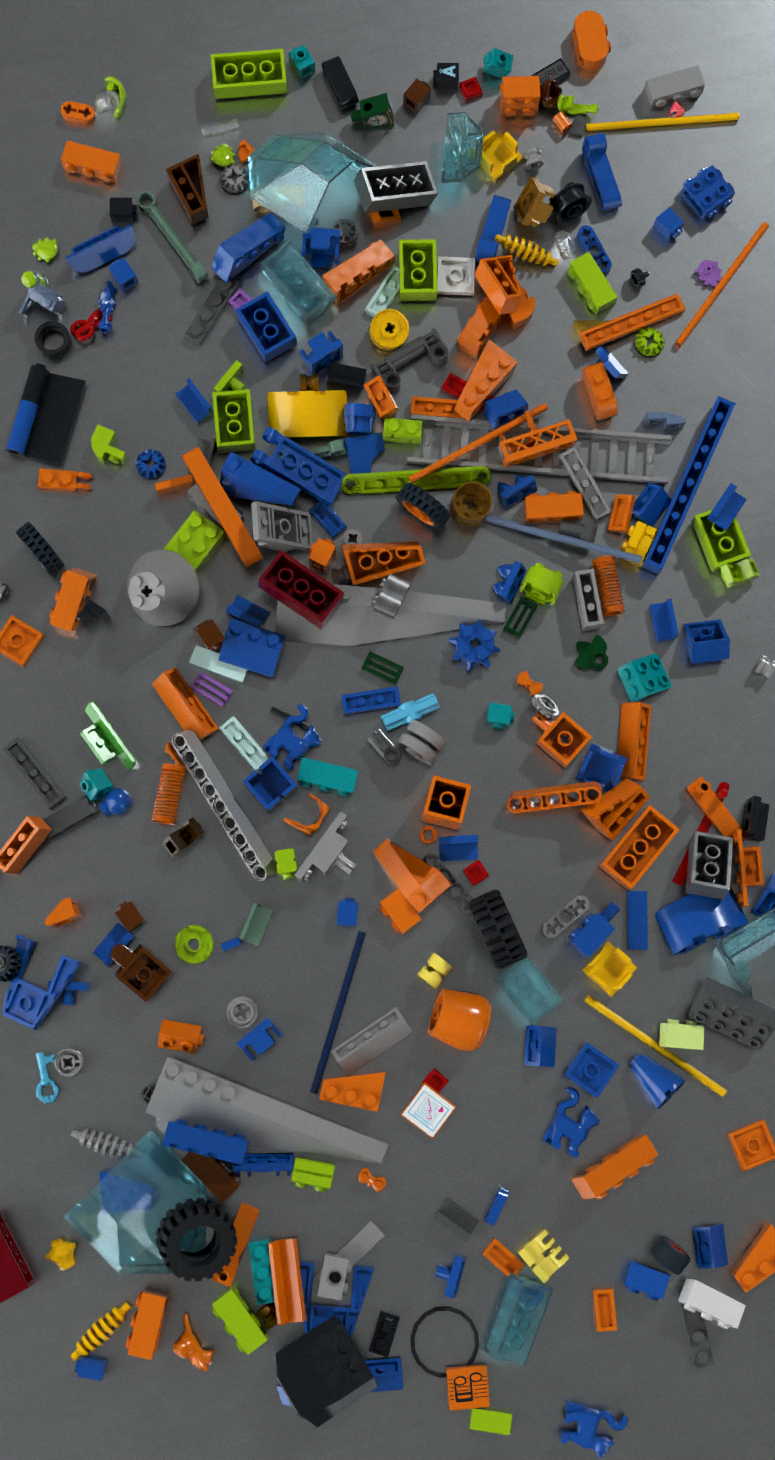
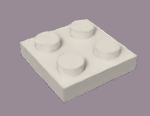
(455, 276)

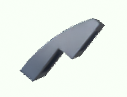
(669, 420)

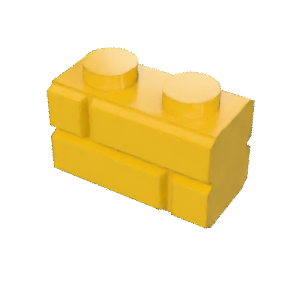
(640, 541)

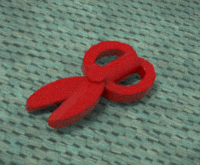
(91, 324)

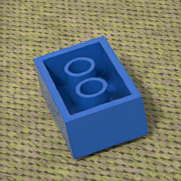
(266, 327)

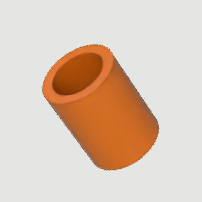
(562, 122)

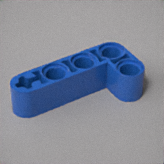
(600, 171)
(494, 225)

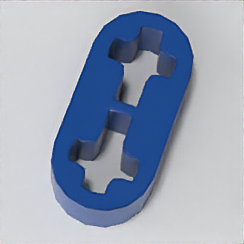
(496, 1206)

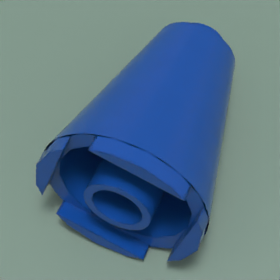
(656, 1079)

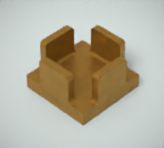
(530, 203)

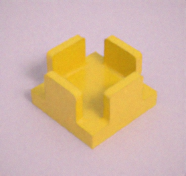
(499, 154)
(610, 969)

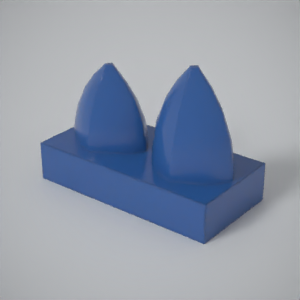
(513, 494)
(514, 575)

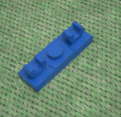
(266, 1163)

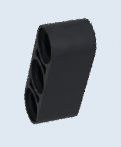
(340, 82)

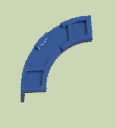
(698, 917)

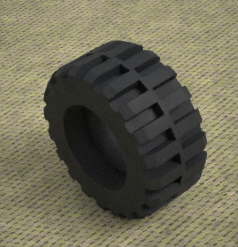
(498, 929)
(209, 1259)

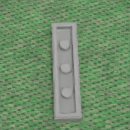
(585, 483)
(357, 1247)

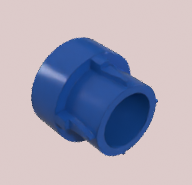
(359, 418)

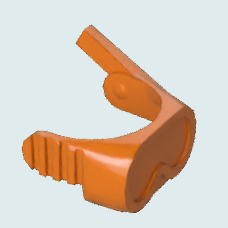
(530, 443)
(308, 829)

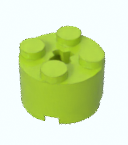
(542, 584)

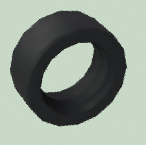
(53, 326)

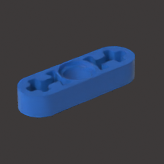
(594, 242)

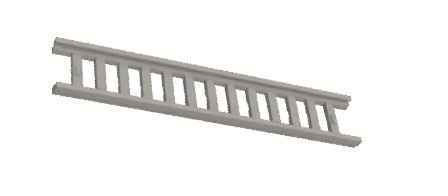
(594, 434)

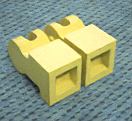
(532, 1255)

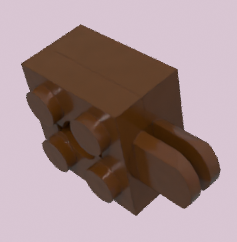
(139, 970)

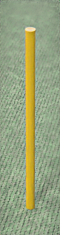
(662, 121)
(655, 1045)

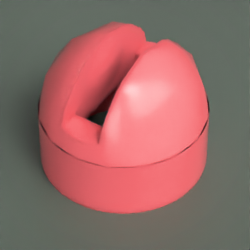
(678, 109)

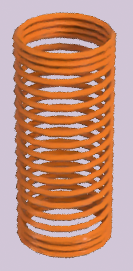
(604, 562)
(175, 770)

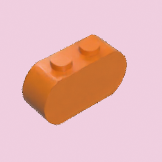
(591, 40)
(599, 391)

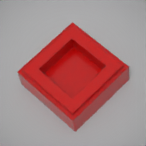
(470, 88)
(475, 873)
(435, 1080)

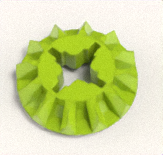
(652, 349)

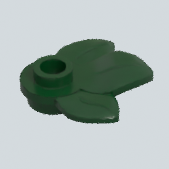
(590, 651)

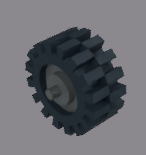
(9, 963)

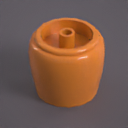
(460, 1019)

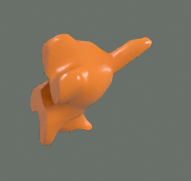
(188, 1347)

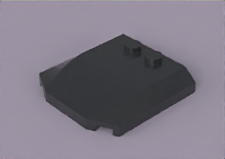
(323, 1372)

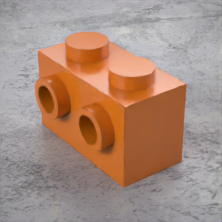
(322, 555)

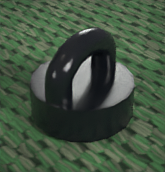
(638, 277)

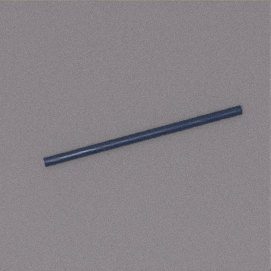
(338, 1012)

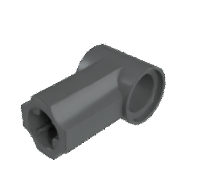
(584, 531)
(384, 746)

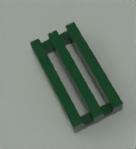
(512, 631)
(397, 674)

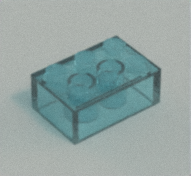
(529, 990)

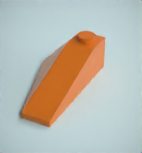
(413, 876)

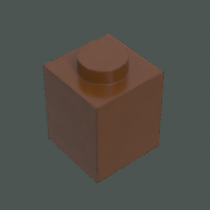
(417, 95)
(129, 916)

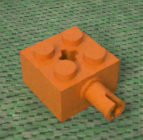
(551, 740)

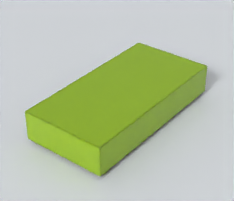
(491, 1421)

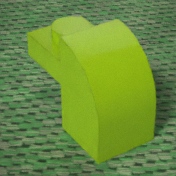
(102, 445)
(739, 573)

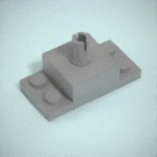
(281, 527)
(328, 852)

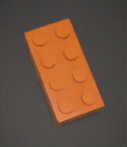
(639, 847)

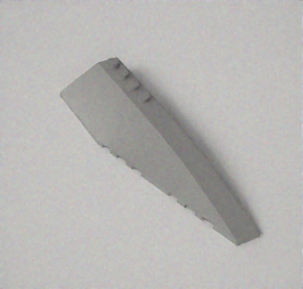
(358, 624)
(266, 1122)

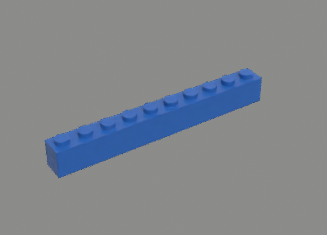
(688, 485)

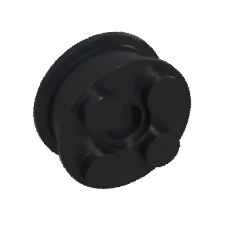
(570, 203)

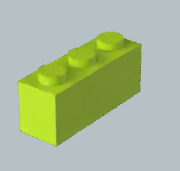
(592, 283)

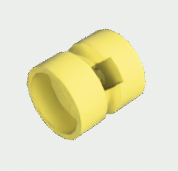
(435, 971)

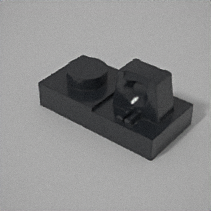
(384, 1333)

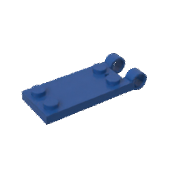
(299, 467)

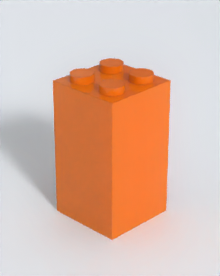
(446, 803)

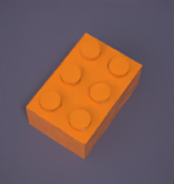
(147, 1323)

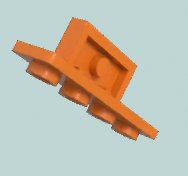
(749, 867)

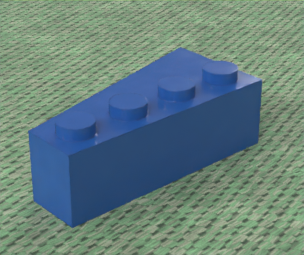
(247, 246)
(206, 1142)

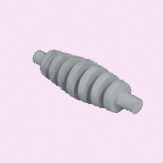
(99, 1142)

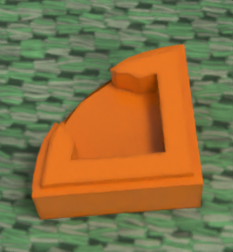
(244, 151)

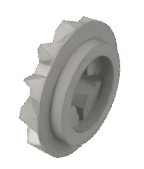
(242, 180)
(545, 706)
(233, 1009)

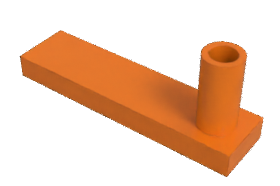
(713, 808)
(244, 1225)

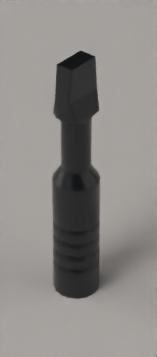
(281, 714)

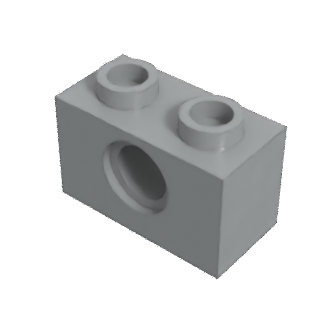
(331, 1264)

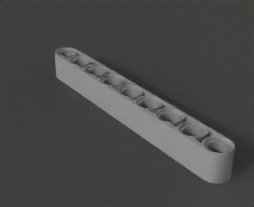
(224, 805)

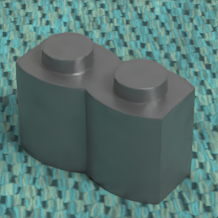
(391, 597)

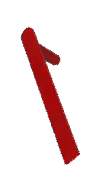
(721, 792)

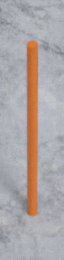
(722, 283)
(475, 444)

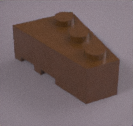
(189, 187)

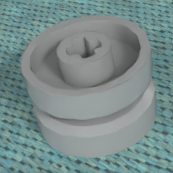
(421, 742)

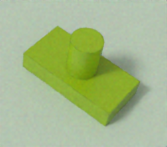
(230, 379)

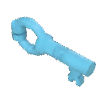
(45, 1081)

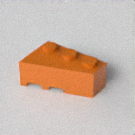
(499, 283)
(479, 329)
(71, 598)
(616, 808)
(356, 1090)
(757, 1261)

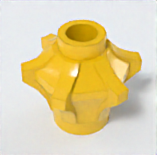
(62, 1253)

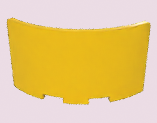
(307, 413)

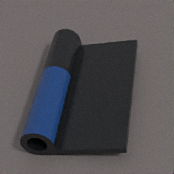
(45, 415)

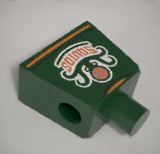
(374, 112)

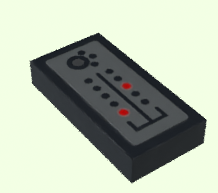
(555, 71)

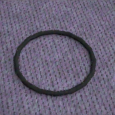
(419, 1322)

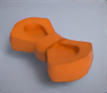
(524, 680)
(169, 749)
(365, 1176)

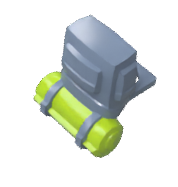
(39, 292)

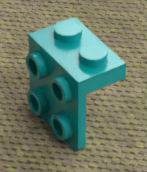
(644, 677)

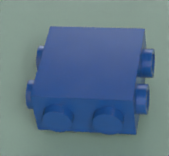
(708, 192)

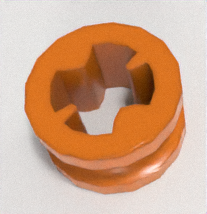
(422, 836)

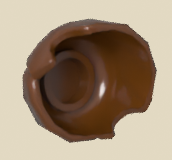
(549, 93)

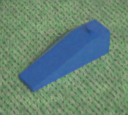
(249, 481)

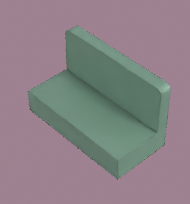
(256, 924)

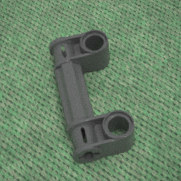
(429, 343)

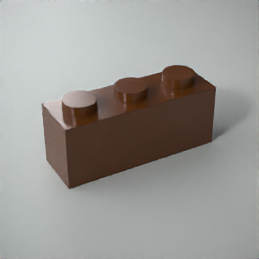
(209, 634)
(213, 1174)

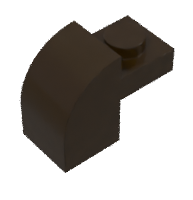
(183, 838)

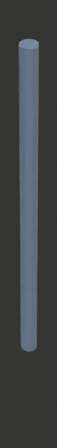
(563, 538)

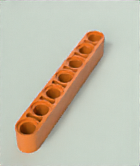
(222, 507)

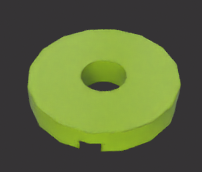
(182, 944)

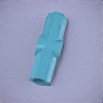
(409, 711)

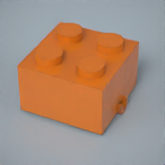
(519, 95)

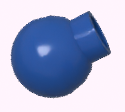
(116, 802)

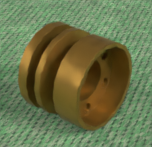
(473, 493)

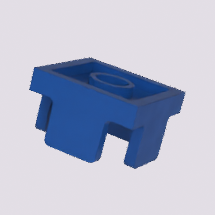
(322, 245)
(322, 352)
(602, 767)
(259, 1038)
(591, 1069)

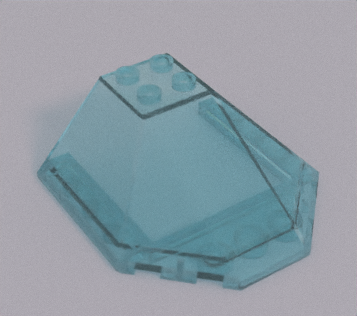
(294, 172)
(131, 1200)

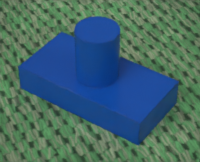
(68, 992)
(452, 1275)

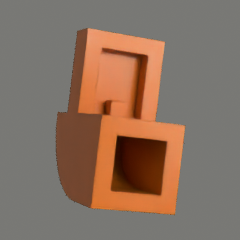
(523, 312)

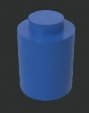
(90, 1368)

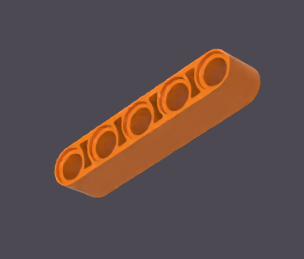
(547, 803)

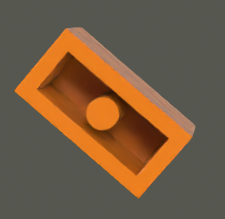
(400, 911)

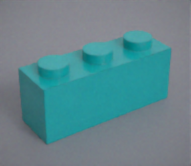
(327, 777)
(261, 1270)

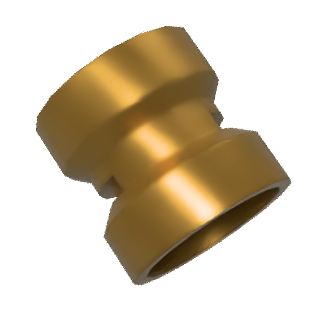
(309, 383)
(271, 1320)

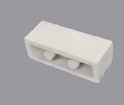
(711, 1304)

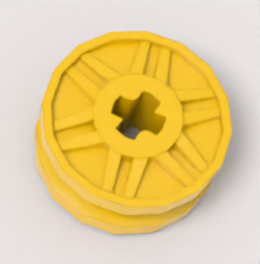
(384, 339)

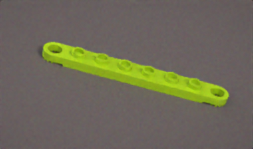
(395, 480)

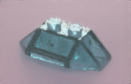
(462, 148)

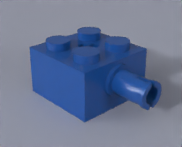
(593, 932)

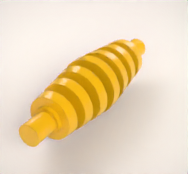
(526, 250)
(100, 1331)

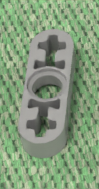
(573, 903)

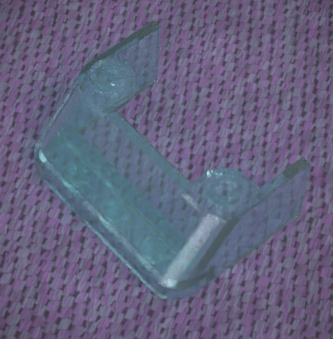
(746, 945)

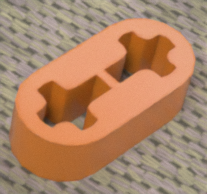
(78, 112)

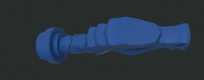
(106, 303)

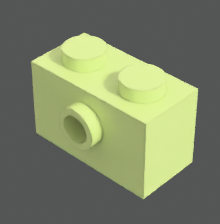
(681, 1035)

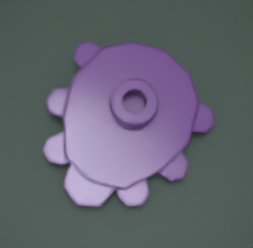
(709, 272)

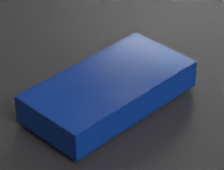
(327, 519)

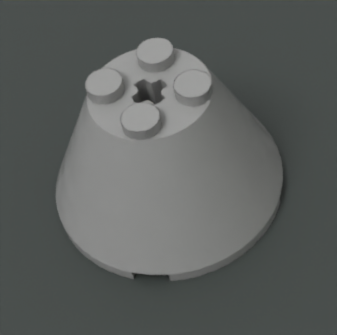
(162, 587)

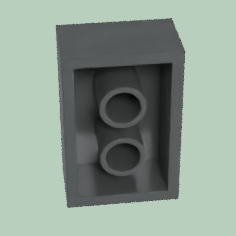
(709, 865)

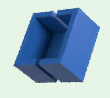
(270, 784)

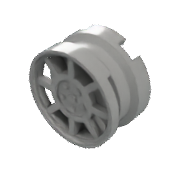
(348, 232)
(69, 1062)

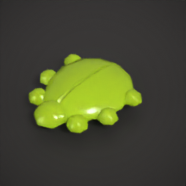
(223, 155)
(45, 249)

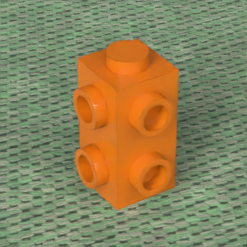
(180, 1036)

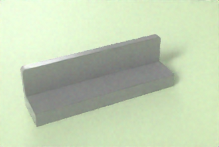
(371, 1041)

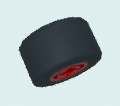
(670, 1255)

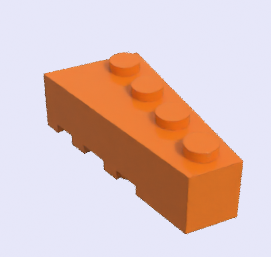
(358, 270)
(486, 378)
(378, 560)
(616, 1168)

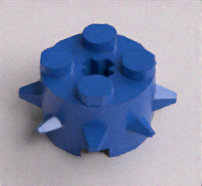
(465, 639)

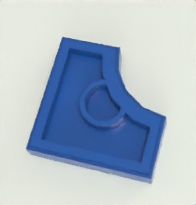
(611, 363)
(363, 450)

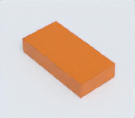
(174, 485)
(621, 513)
(502, 1258)
(604, 1309)

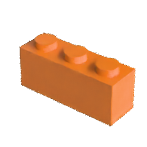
(91, 161)
(553, 507)
(23, 844)

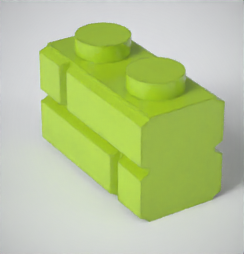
(402, 431)
(286, 863)
(312, 1173)

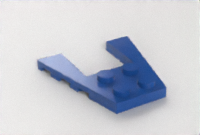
(28, 1002)
(319, 1313)

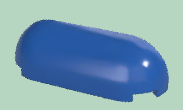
(101, 248)

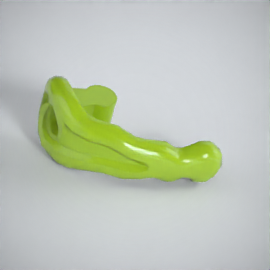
(113, 85)
(567, 105)

